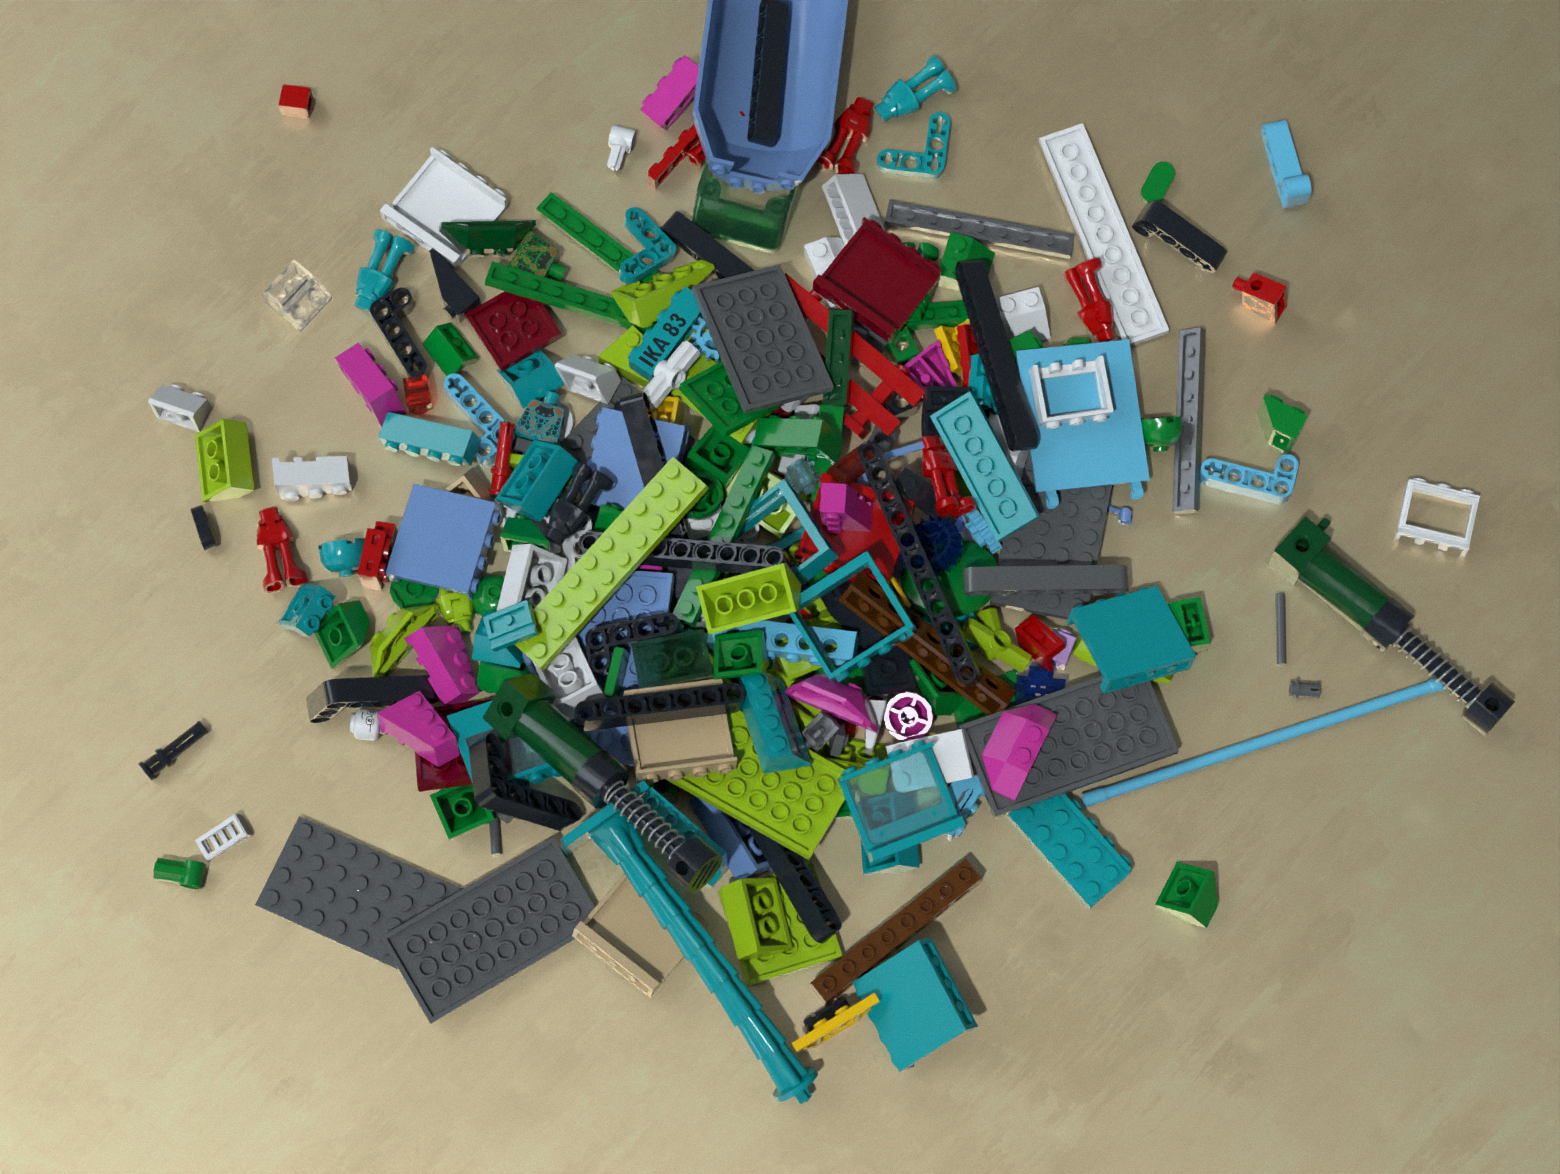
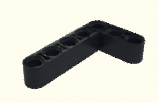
(342, 693)
(512, 799)

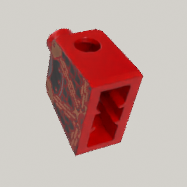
(1262, 296)

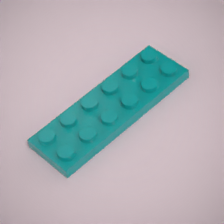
(985, 466)

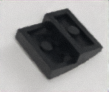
(935, 399)

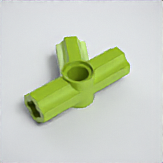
(993, 641)

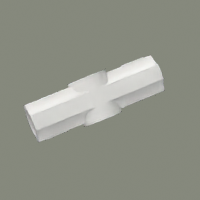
(670, 373)

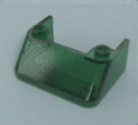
(740, 223)

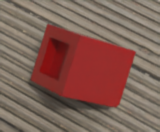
(295, 101)

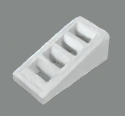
(878, 708)
(243, 828)

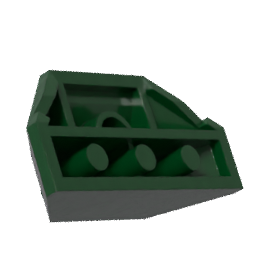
(486, 236)

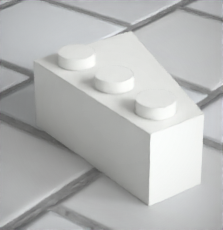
(312, 478)

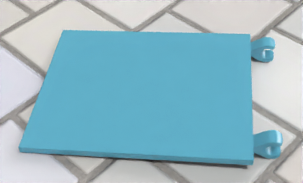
(1089, 452)

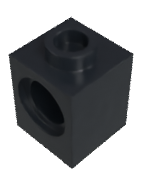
(898, 412)

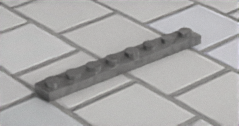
(980, 228)
(1190, 407)

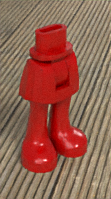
(854, 124)
(1095, 315)
(940, 467)
(272, 535)

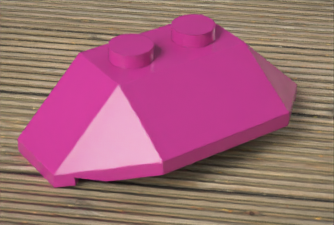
(836, 699)
(1015, 747)

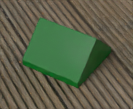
(740, 654)

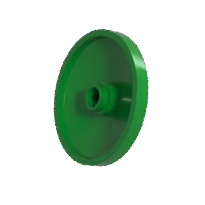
(952, 583)

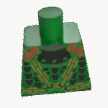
(538, 257)

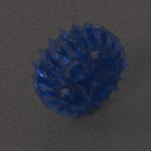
(944, 539)

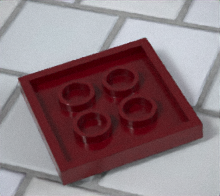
(512, 328)

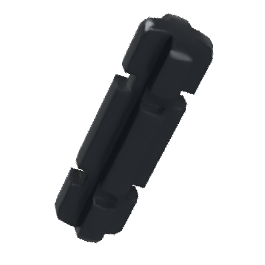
(826, 1012)

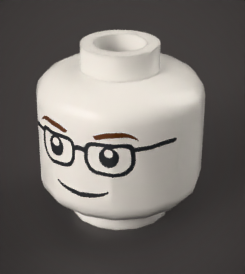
(365, 724)

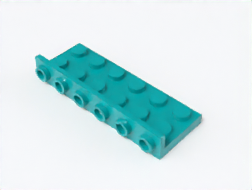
(1073, 847)

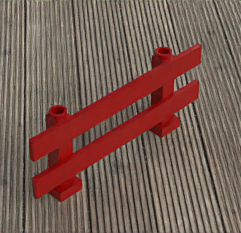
(894, 379)

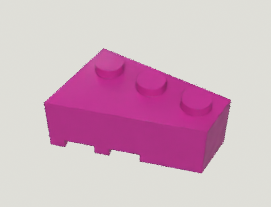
(672, 93)
(930, 368)
(370, 381)
(843, 509)
(446, 661)
(419, 727)

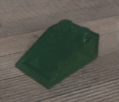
(672, 659)

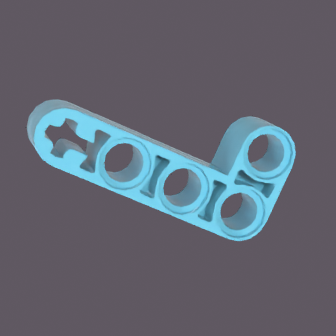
(1291, 184)
(475, 415)
(1247, 475)

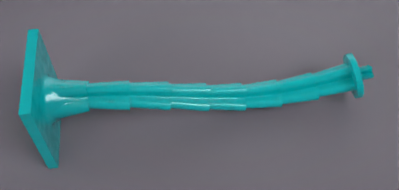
(625, 848)

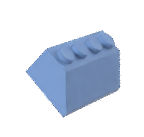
(734, 837)

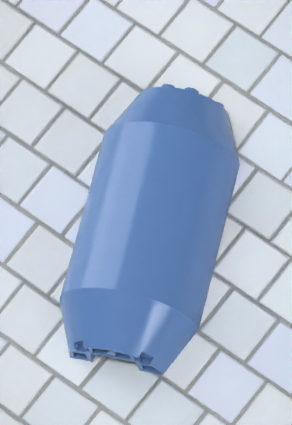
(806, 97)

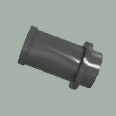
(1303, 689)

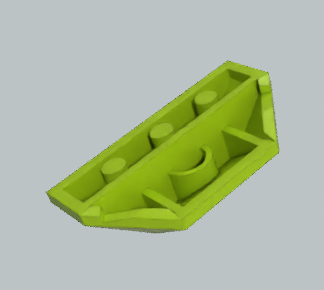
(389, 646)

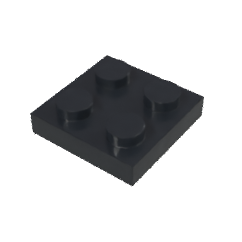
(889, 673)

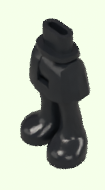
(565, 516)

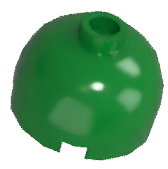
(1162, 431)
(711, 501)
(488, 594)

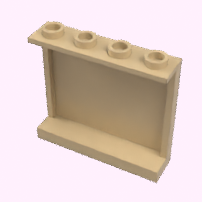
(683, 745)
(630, 938)

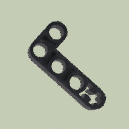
(1179, 234)
(402, 339)
(633, 627)

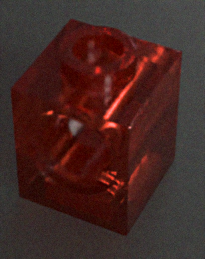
(417, 394)

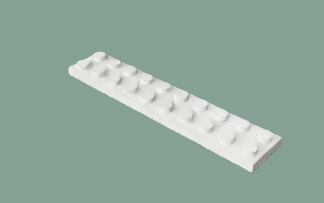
(1103, 234)

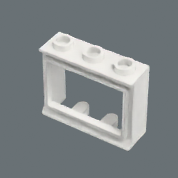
(1077, 367)
(1421, 534)

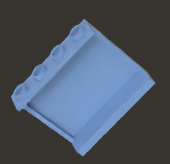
(616, 458)
(443, 540)

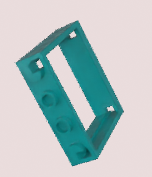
(771, 501)
(829, 583)

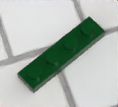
(839, 356)

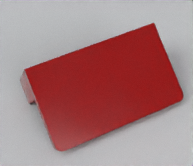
(1039, 641)

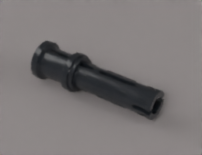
(165, 760)

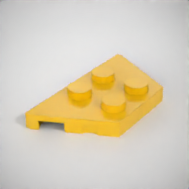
(843, 1019)

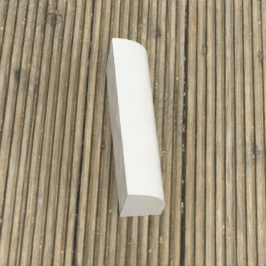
(850, 203)

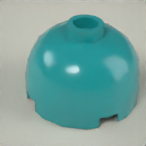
(341, 556)

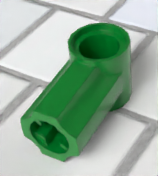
(186, 873)

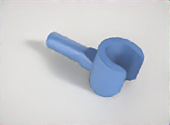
(1125, 514)

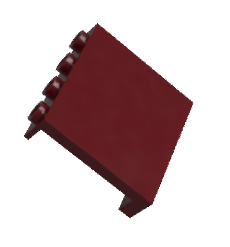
(878, 280)

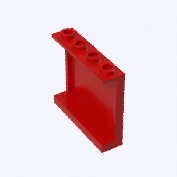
(851, 544)

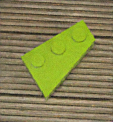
(618, 354)

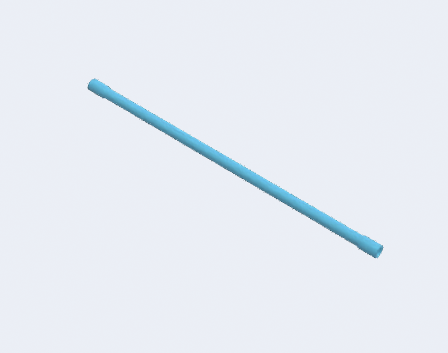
(1104, 793)

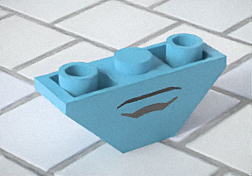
(965, 798)

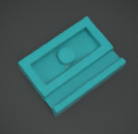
(510, 625)

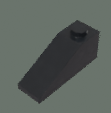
(455, 292)
(921, 492)
(848, 619)

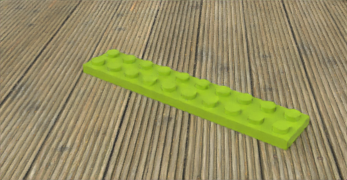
(611, 560)

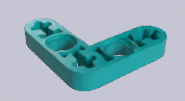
(923, 160)
(652, 247)

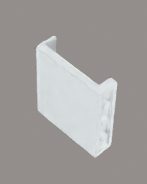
(442, 194)

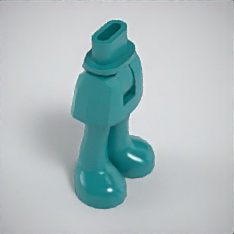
(900, 98)
(375, 284)

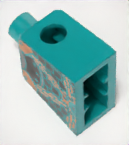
(542, 420)

